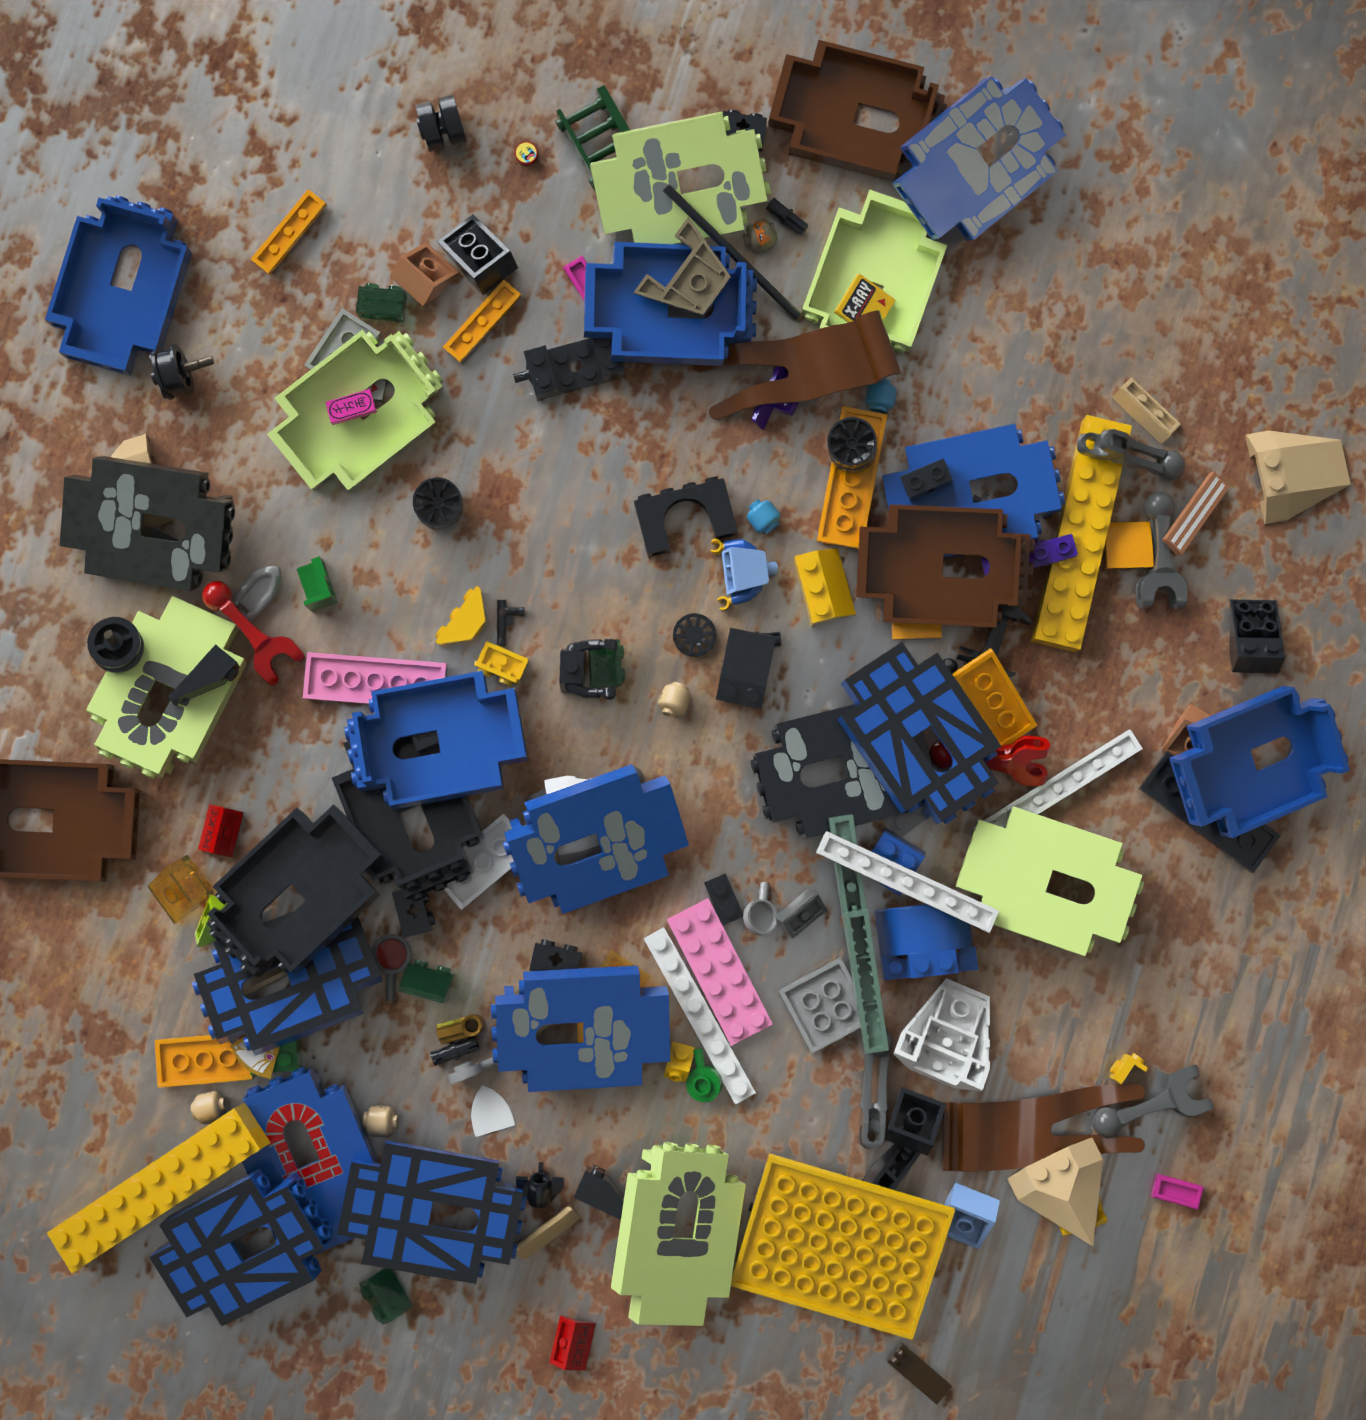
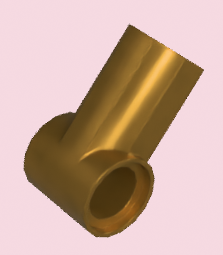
(458, 1028)

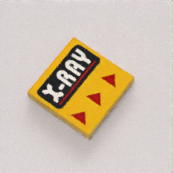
(863, 298)

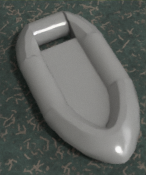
(258, 591)

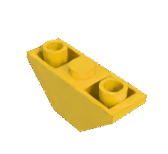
(465, 621)

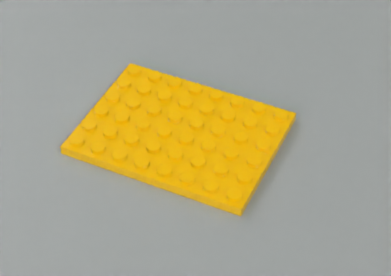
(841, 1246)

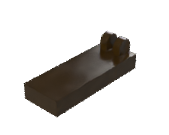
(919, 1373)

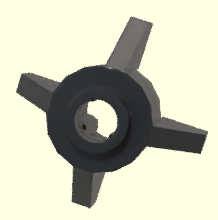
(540, 1190)

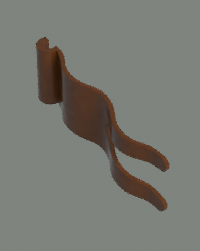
(817, 364)
(1019, 1131)

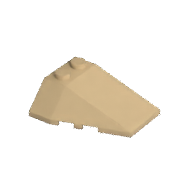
(1296, 471)

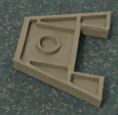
(696, 281)

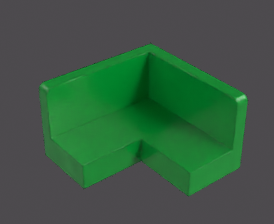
(316, 585)

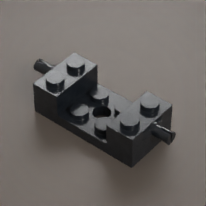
(550, 370)

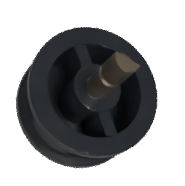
(174, 372)
(115, 644)

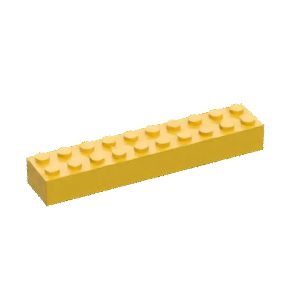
(1087, 517)
(158, 1187)

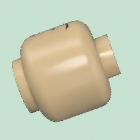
(674, 700)
(209, 1107)
(380, 1121)

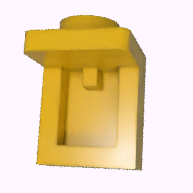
(680, 1062)
(1121, 1068)

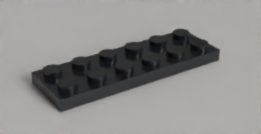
(1246, 849)

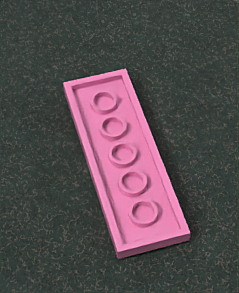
(354, 677)
(719, 971)

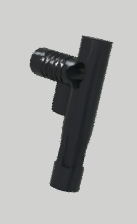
(506, 619)

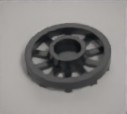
(694, 635)

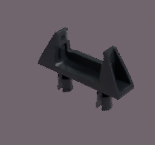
(995, 634)

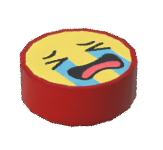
(526, 153)

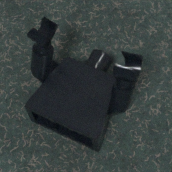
(573, 669)

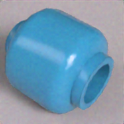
(881, 396)
(763, 516)

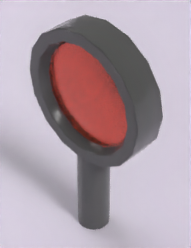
(391, 957)

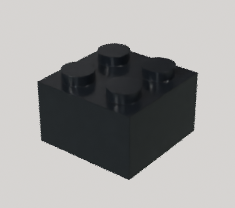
(914, 1121)

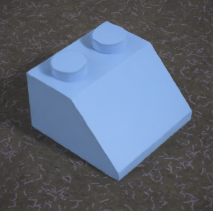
(973, 1215)

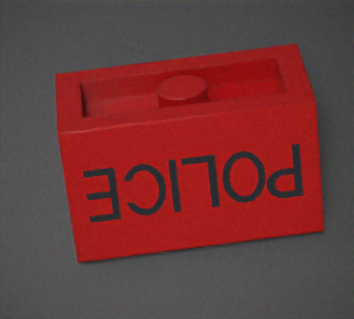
(220, 830)
(572, 1344)

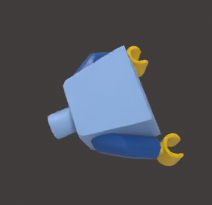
(743, 570)

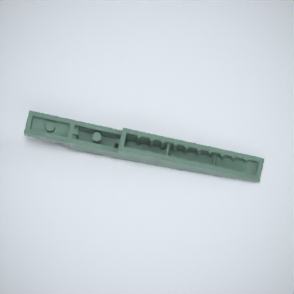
(860, 944)

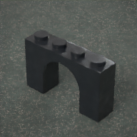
(709, 495)

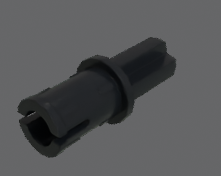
(787, 216)

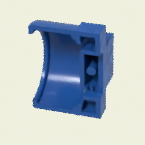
(926, 939)

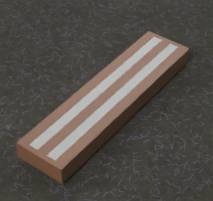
(1195, 513)

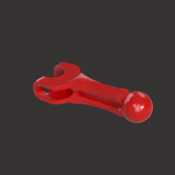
(218, 597)
(1011, 759)

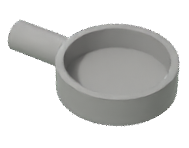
(760, 914)
(468, 1070)

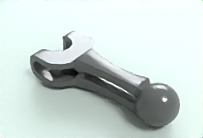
(1115, 446)
(1162, 576)
(873, 1114)
(1109, 1122)

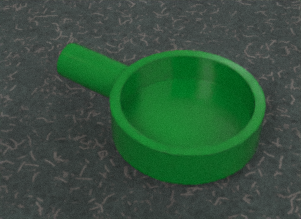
(704, 1081)

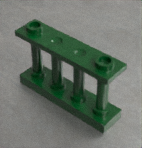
(614, 122)

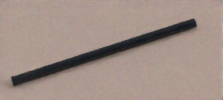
(730, 250)

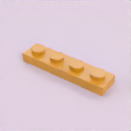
(288, 232)
(482, 321)

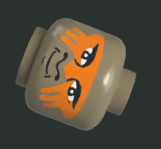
(760, 235)

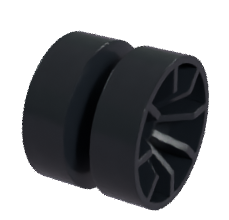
(435, 124)
(852, 445)
(438, 503)

